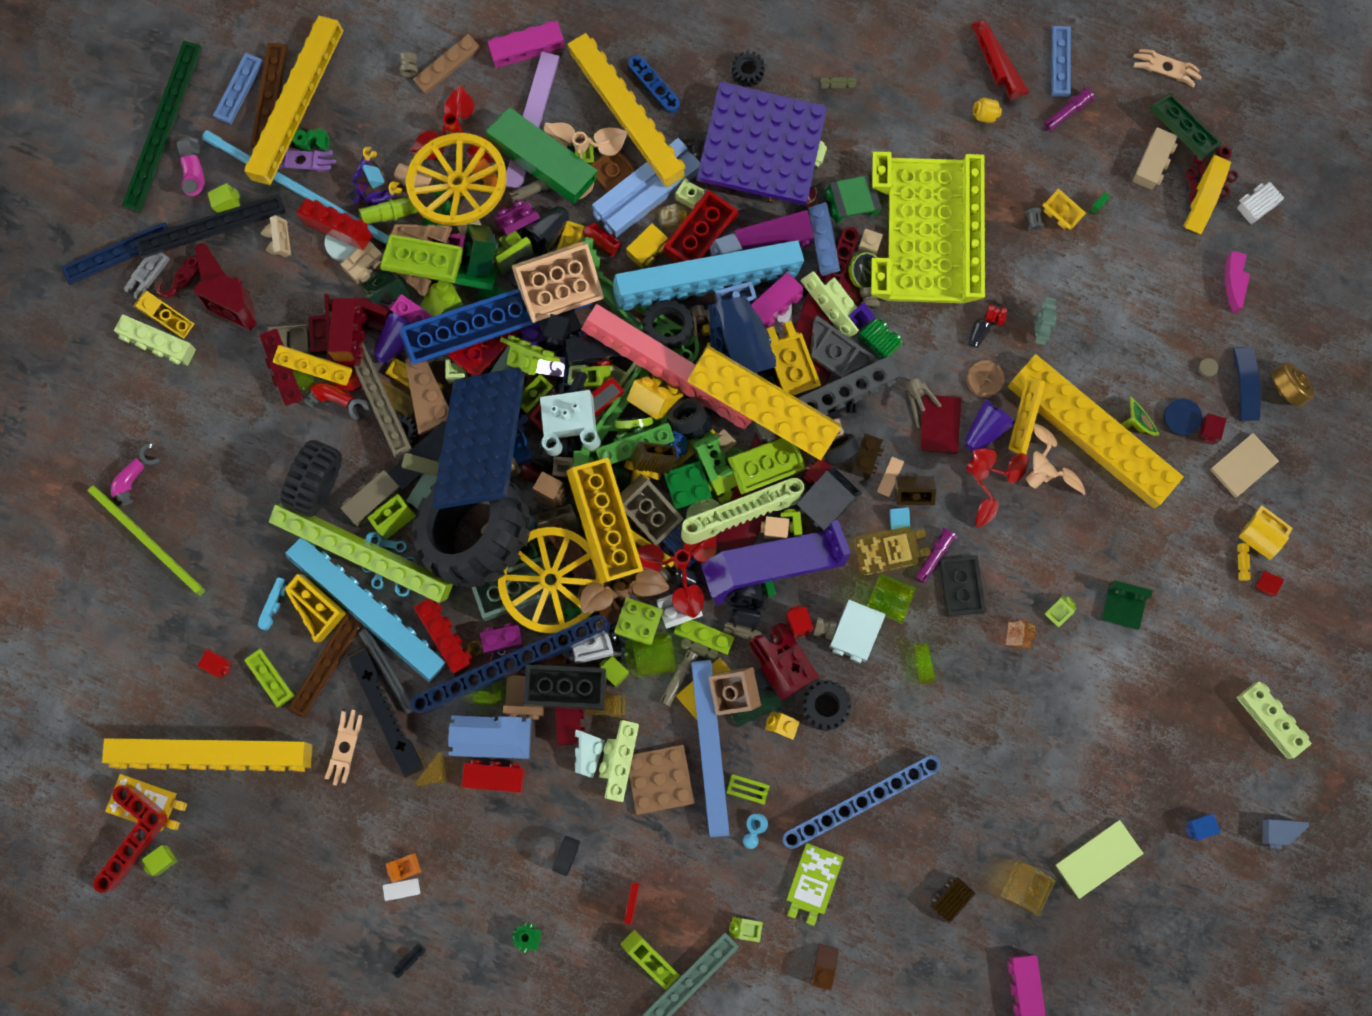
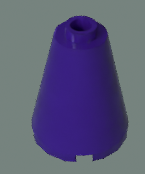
(390, 340)
(987, 426)

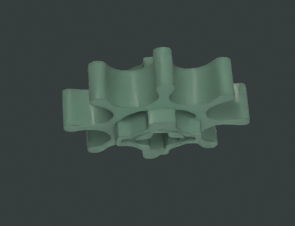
(1045, 321)

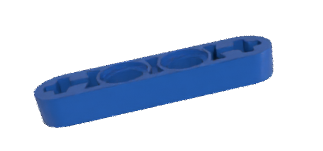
(655, 83)

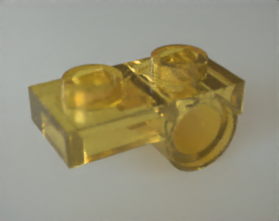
(614, 706)

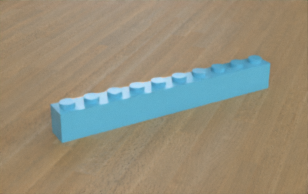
(366, 609)

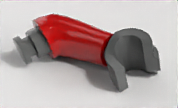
(327, 392)

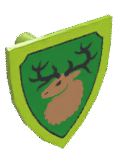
(1140, 420)

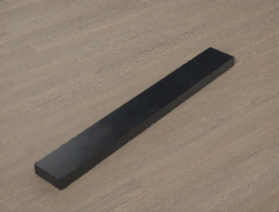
(209, 226)

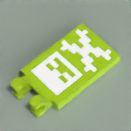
(813, 882)

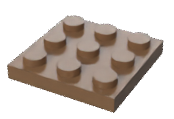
(660, 780)

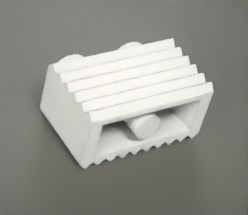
(1261, 202)

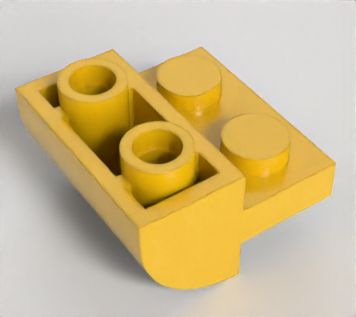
(1266, 533)

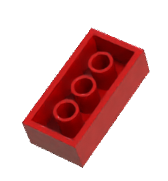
(704, 224)

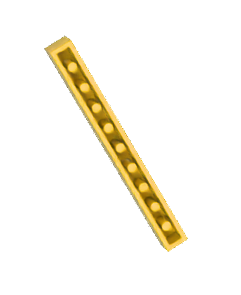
(293, 100)
(626, 110)

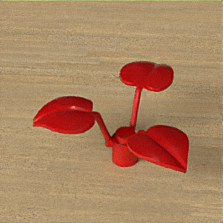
(457, 105)
(979, 467)
(687, 599)

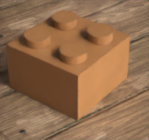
(734, 691)

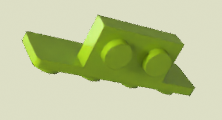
(526, 356)

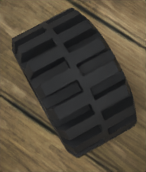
(838, 693)

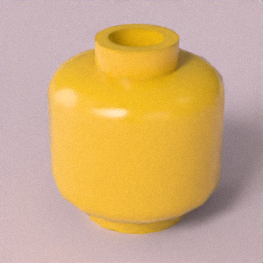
(987, 110)

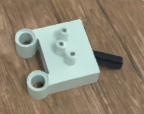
(569, 416)

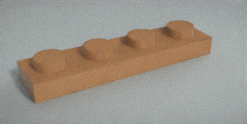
(446, 64)

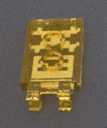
(889, 550)

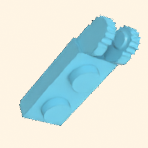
(272, 605)

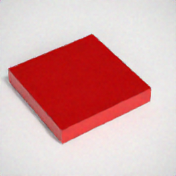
(631, 904)

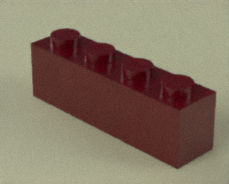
(568, 722)

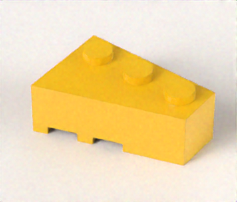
(315, 607)

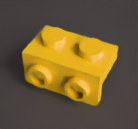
(1064, 210)

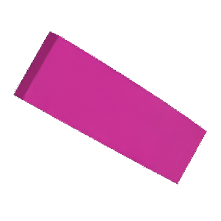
(1236, 280)

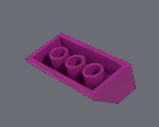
(777, 231)

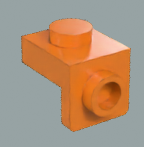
(403, 868)

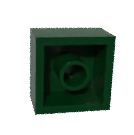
(479, 250)

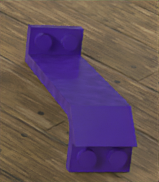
(775, 561)

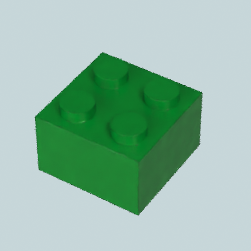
(687, 484)

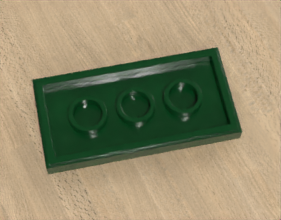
(1185, 126)

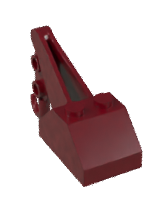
(216, 291)

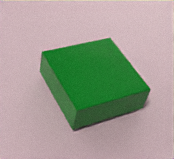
(1099, 203)

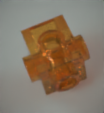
(1020, 635)

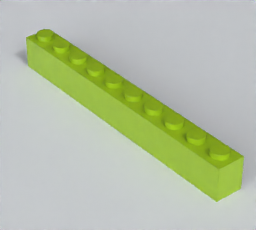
(362, 552)

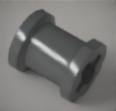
(1034, 219)

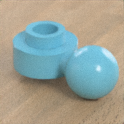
(751, 840)

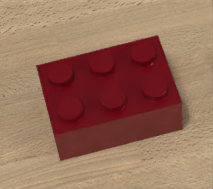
(347, 332)

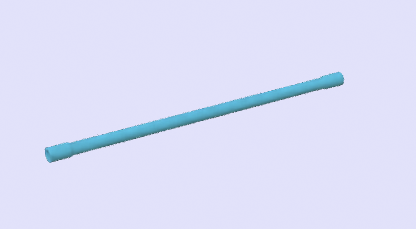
(218, 142)

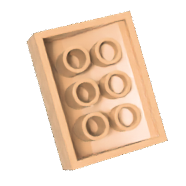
(558, 281)

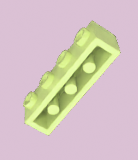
(155, 340)
(1274, 720)

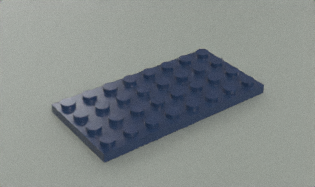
(479, 439)

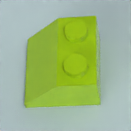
(441, 299)

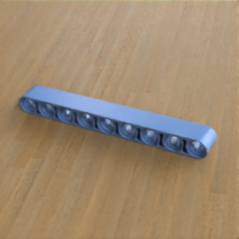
(710, 751)
(868, 795)

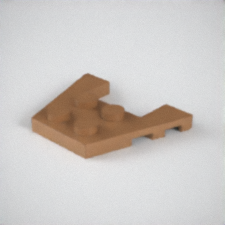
(439, 233)

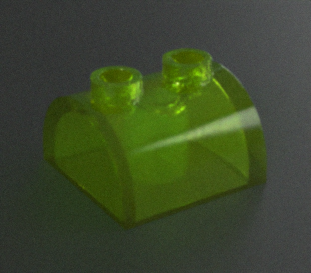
(891, 597)
(654, 658)

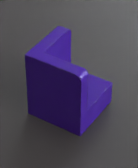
(861, 315)

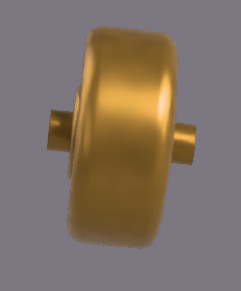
(1292, 384)

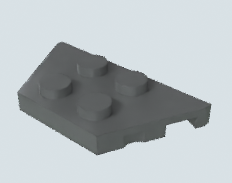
(835, 350)

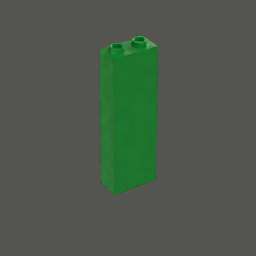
(541, 155)

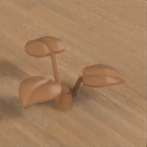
(597, 598)

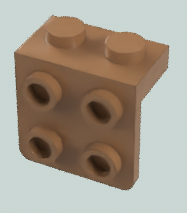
(514, 700)

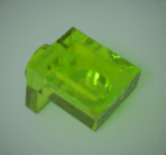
(485, 698)

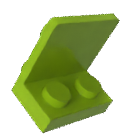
(638, 621)

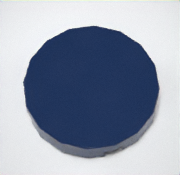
(1182, 417)

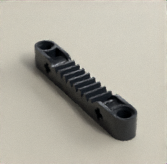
(408, 759)

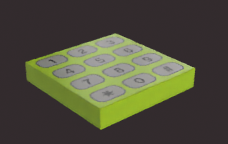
(508, 257)

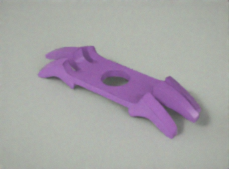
(311, 160)

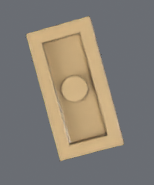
(278, 231)

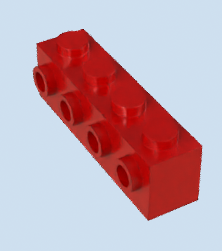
(335, 224)
(442, 635)

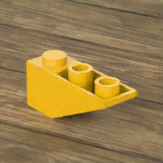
(163, 314)

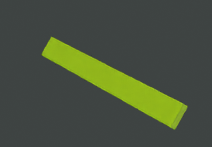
(146, 540)

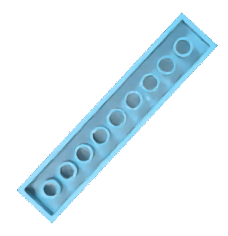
(706, 275)

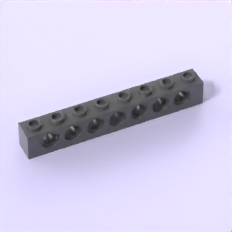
(884, 368)

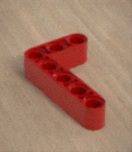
(133, 838)

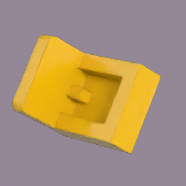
(782, 725)

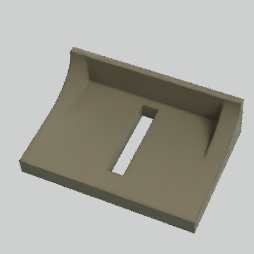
(298, 336)

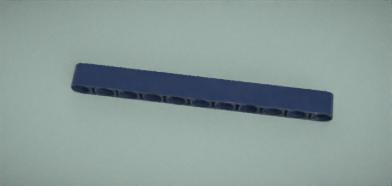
(501, 664)

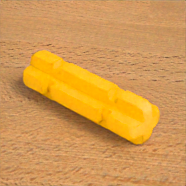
(1243, 562)

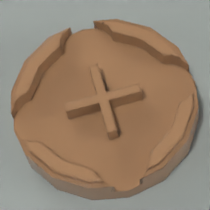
(985, 379)

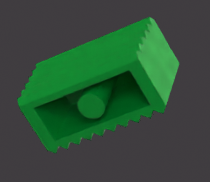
(880, 338)

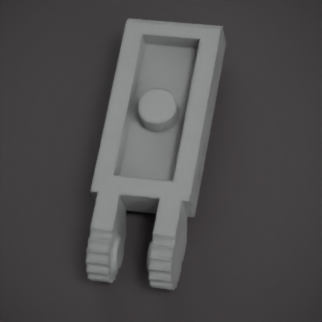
(146, 273)

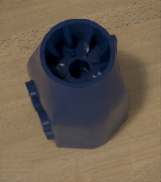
(740, 334)

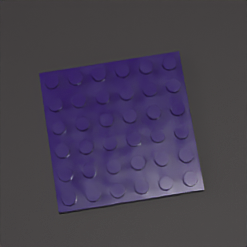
(762, 143)

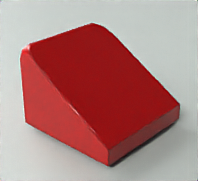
(1269, 584)

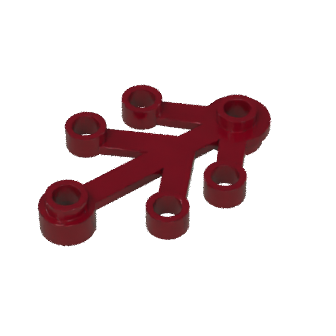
(1202, 168)

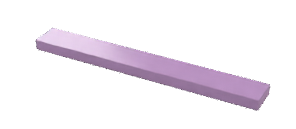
(534, 109)

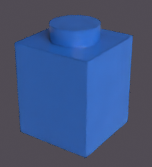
(1202, 827)

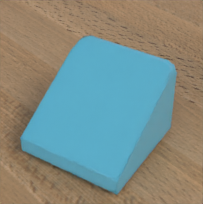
(373, 175)
(899, 518)

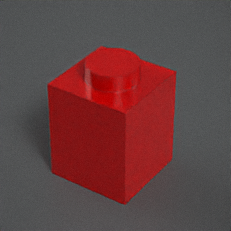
(215, 664)

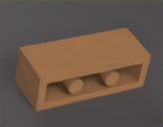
(549, 491)

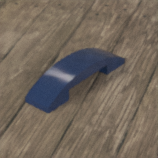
(1249, 384)

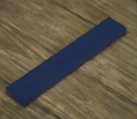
(107, 256)

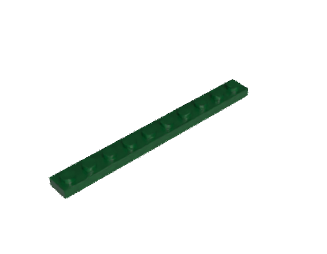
(161, 127)

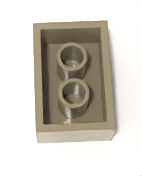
(649, 510)

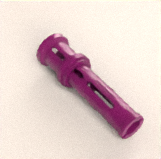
(1075, 104)
(939, 548)

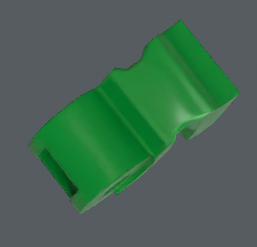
(305, 141)

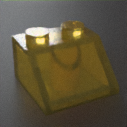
(1028, 888)

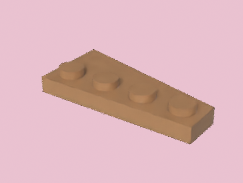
(427, 397)

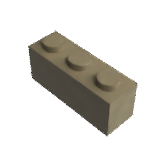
(370, 498)

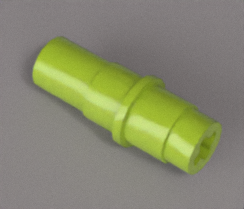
(387, 211)

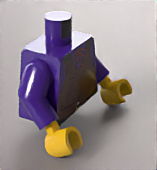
(362, 185)

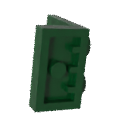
(1125, 604)

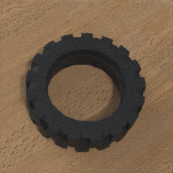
(672, 308)

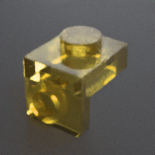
(671, 215)

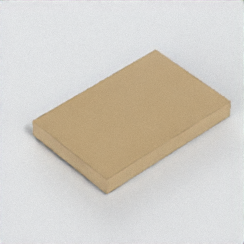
(1244, 465)

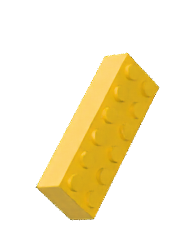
(604, 520)

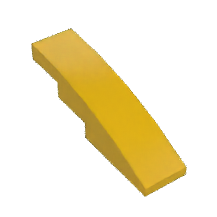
(1208, 194)

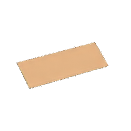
(889, 477)

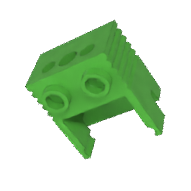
(714, 463)

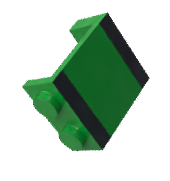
(852, 198)

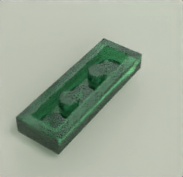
(769, 703)

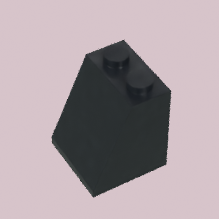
(828, 498)

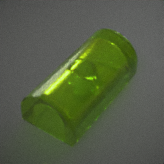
(924, 664)

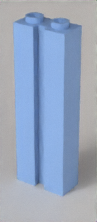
(640, 193)

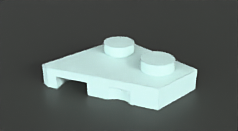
(587, 754)

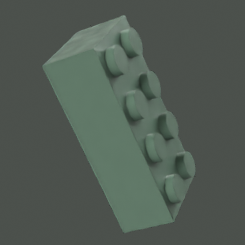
(489, 597)

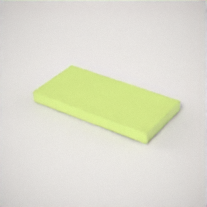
(1099, 859)

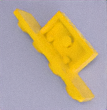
(312, 365)

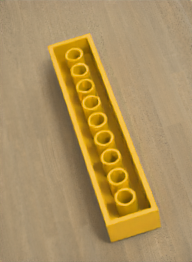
(1099, 434)
(207, 753)

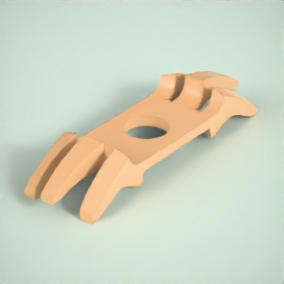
(1155, 61)
(344, 759)

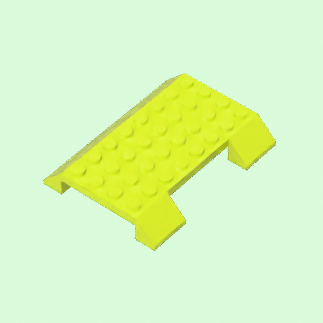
(932, 229)

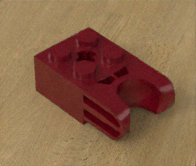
(783, 661)

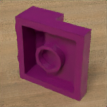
(515, 217)

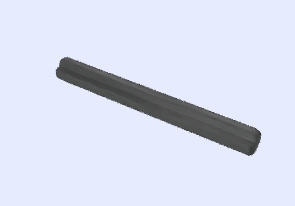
(386, 670)

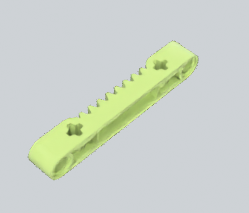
(725, 516)

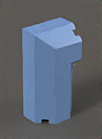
(490, 738)

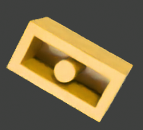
(647, 246)

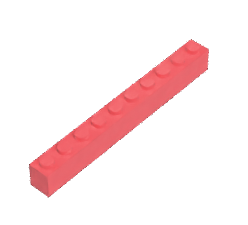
(654, 358)

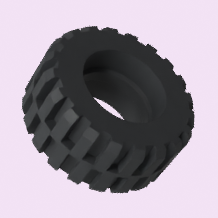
(311, 478)

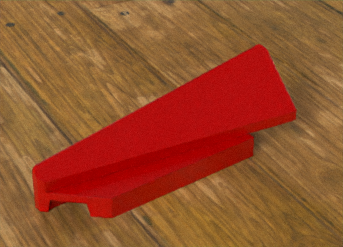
(998, 61)

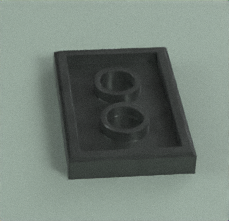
(962, 586)

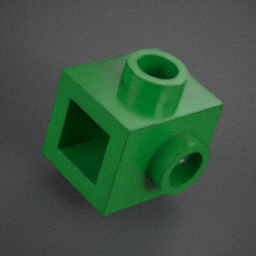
(534, 937)

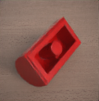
(602, 239)

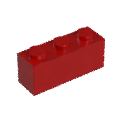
(493, 776)

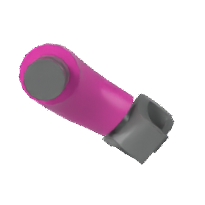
(193, 175)
(123, 481)

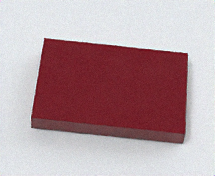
(940, 425)

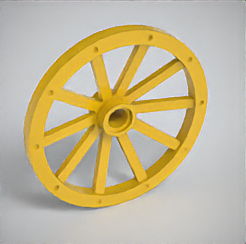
(456, 177)
(510, 606)

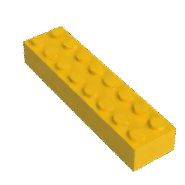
(764, 402)

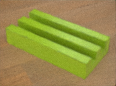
(763, 794)

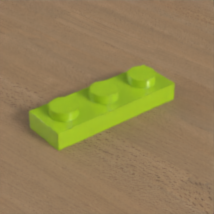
(705, 635)
(269, 678)

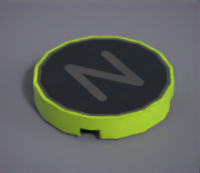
(861, 270)
(635, 421)

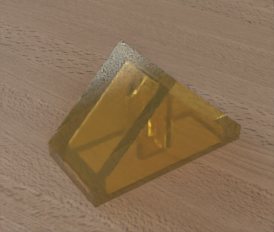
(434, 773)

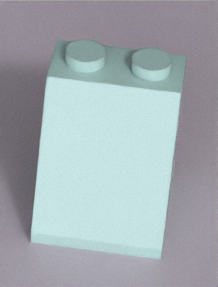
(856, 631)

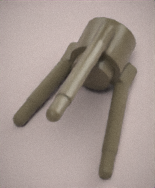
(915, 390)

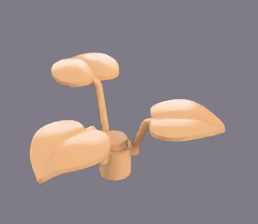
(607, 140)
(1043, 467)

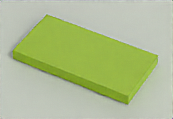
(422, 258)
(766, 464)

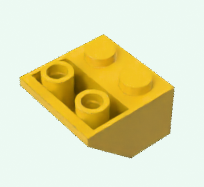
(654, 396)

